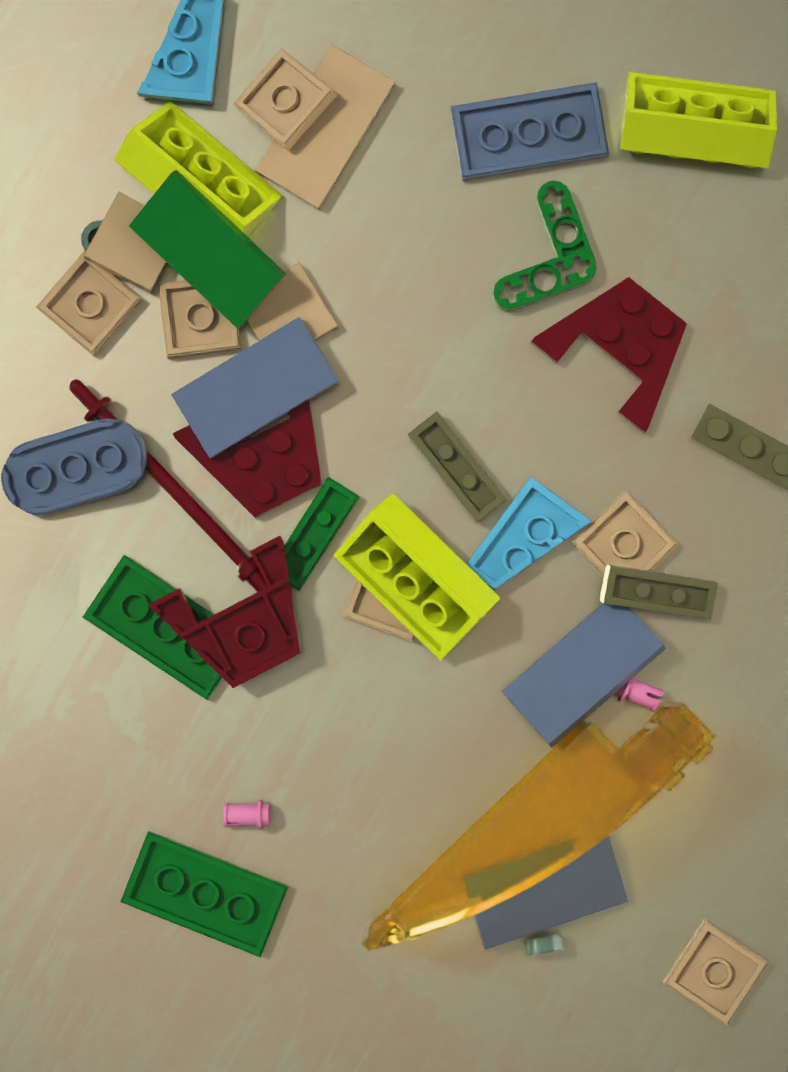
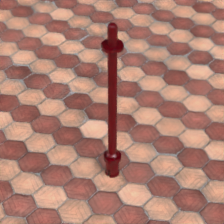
(246, 565)

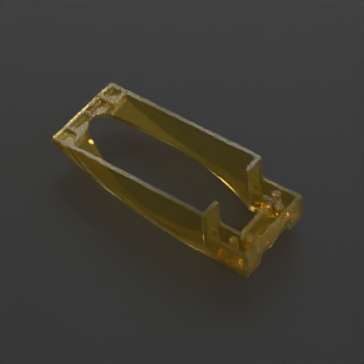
(546, 821)

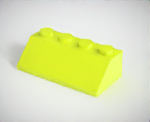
(699, 120)
(173, 142)
(416, 576)

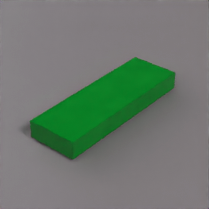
(317, 530)

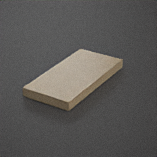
(328, 144)

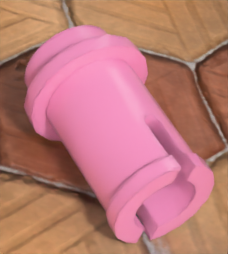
(640, 694)
(247, 814)

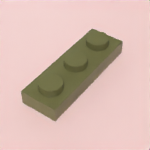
(743, 445)
(457, 467)
(658, 592)

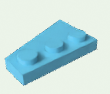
(188, 55)
(524, 533)

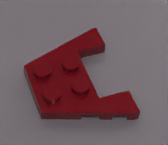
(630, 330)
(267, 466)
(248, 634)

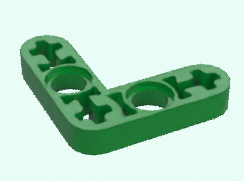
(564, 253)

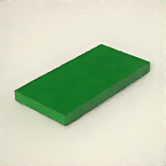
(207, 249)
(125, 615)
(204, 893)

